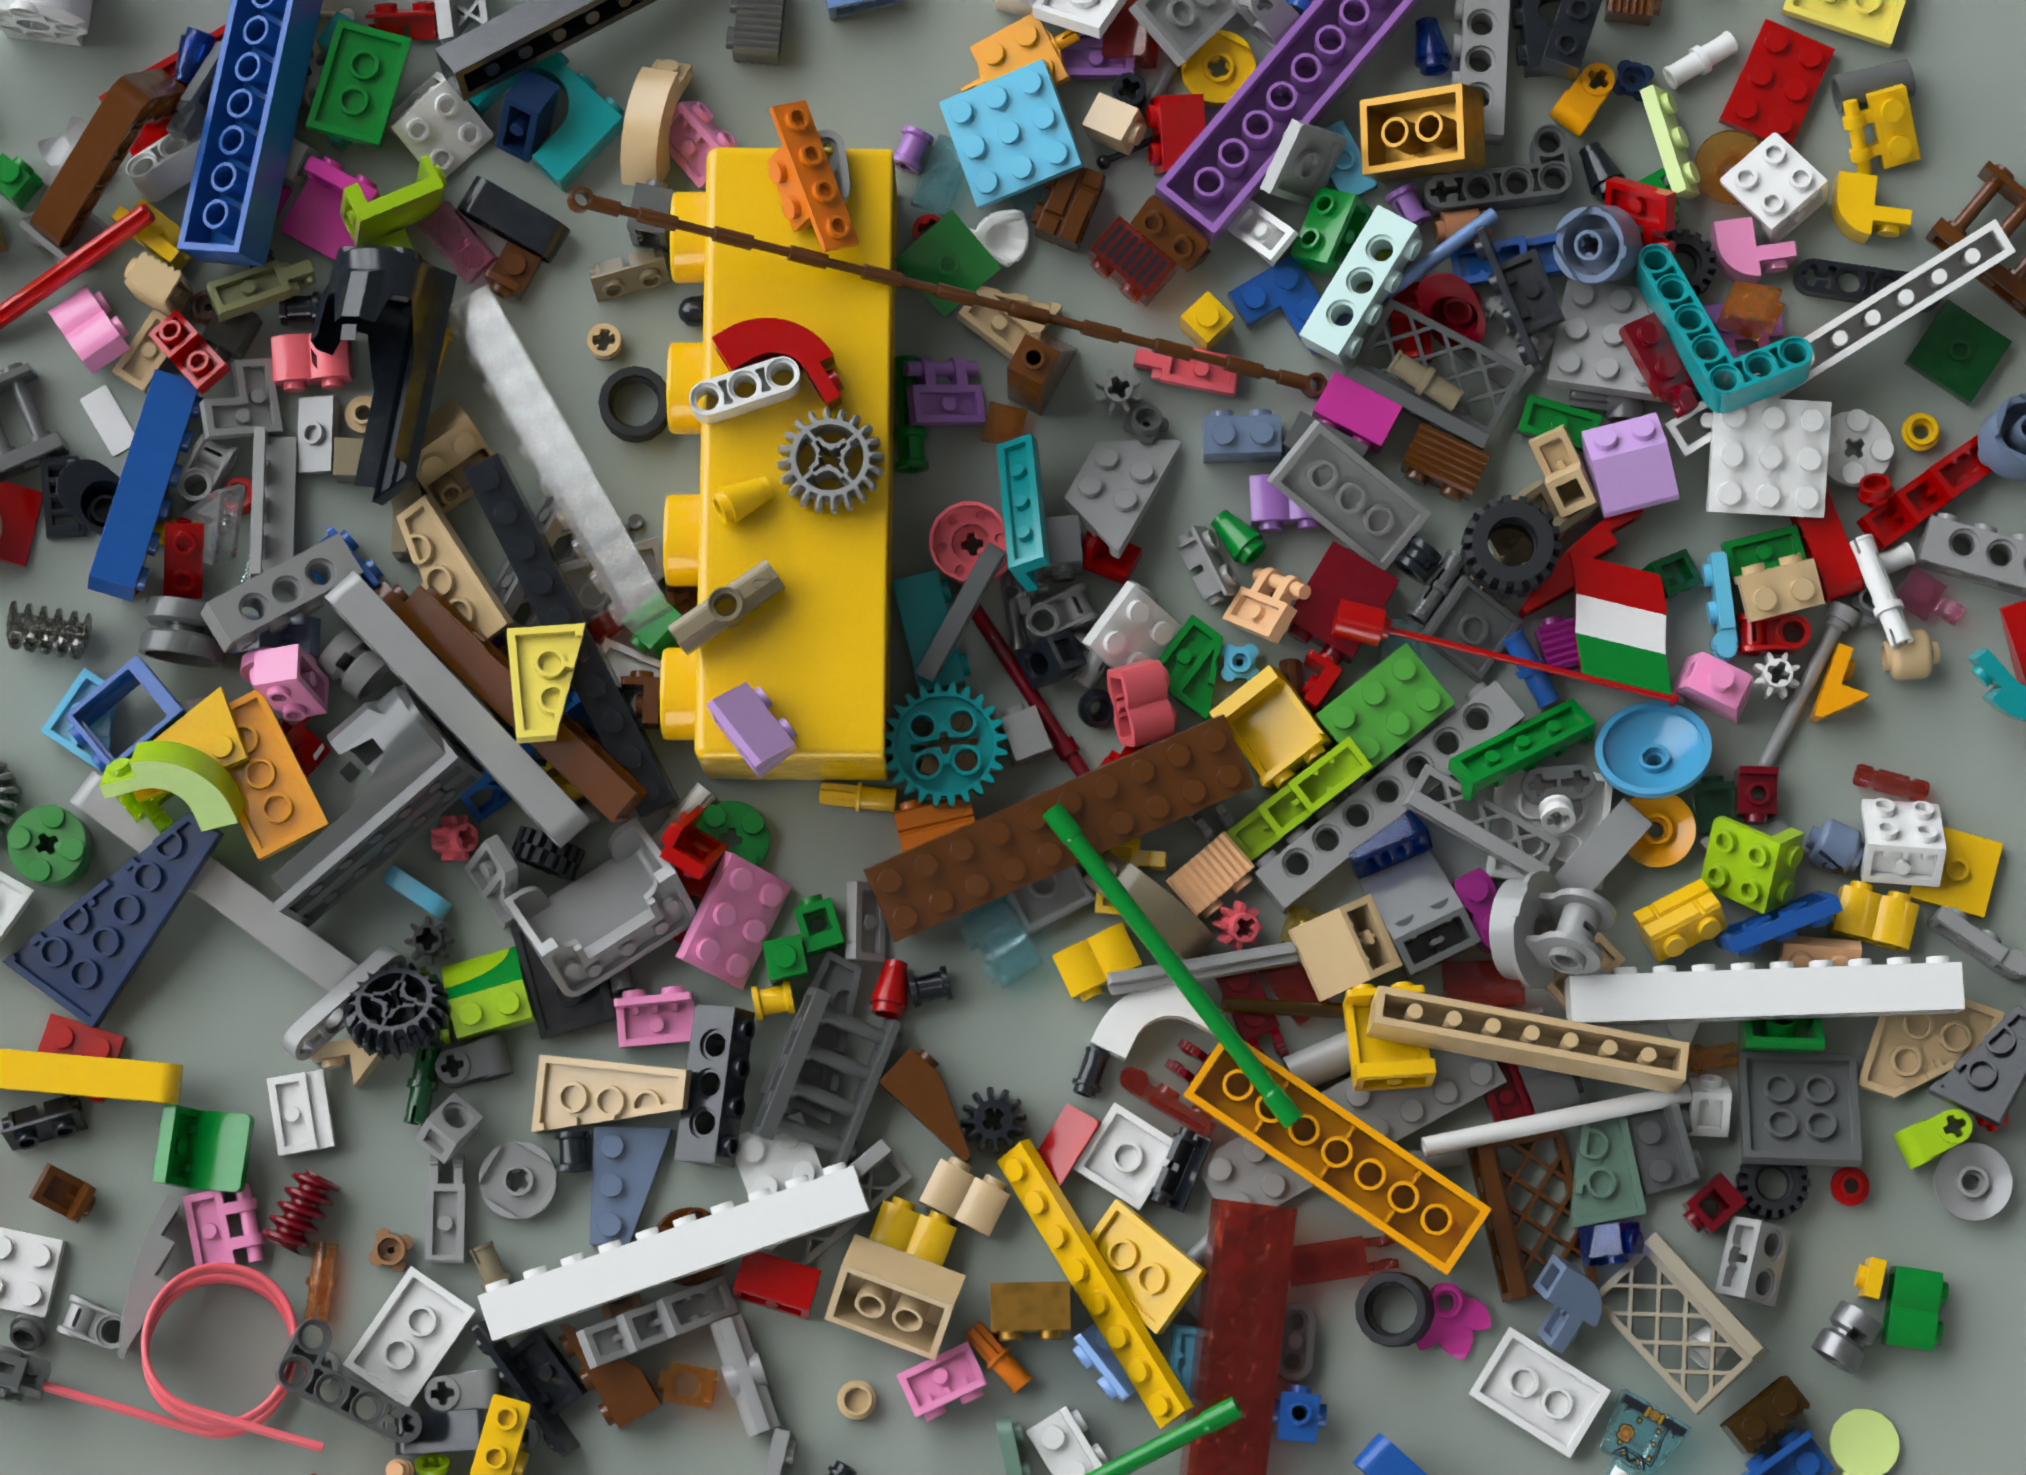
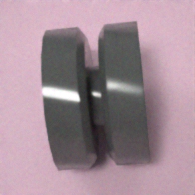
(181, 633)

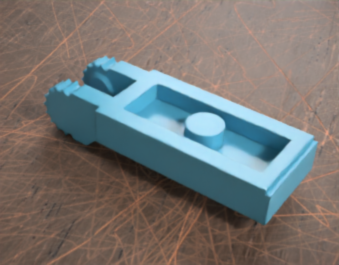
(1720, 609)

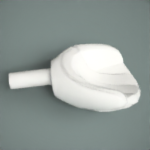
(1004, 235)

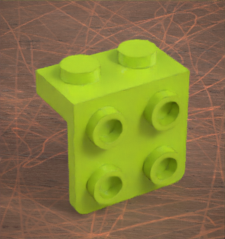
(1751, 864)

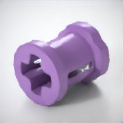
(912, 149)
(1408, 204)

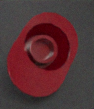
(1454, 305)

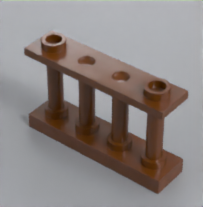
(2006, 284)

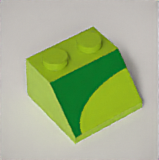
(487, 994)

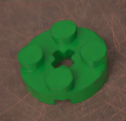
(748, 824)

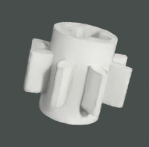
(1765, 675)

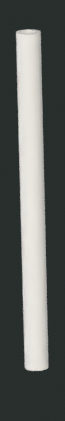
(1553, 1120)

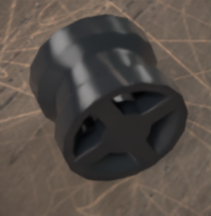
(1417, 559)

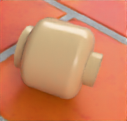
(1911, 660)

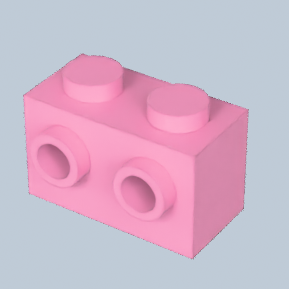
(290, 682)

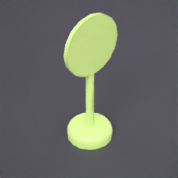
(1864, 1443)

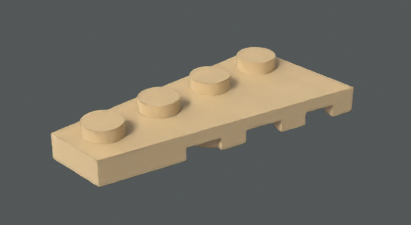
(598, 1091)

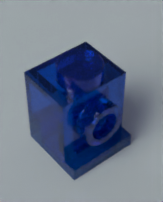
(1610, 1243)

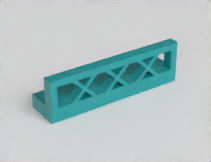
(1023, 509)

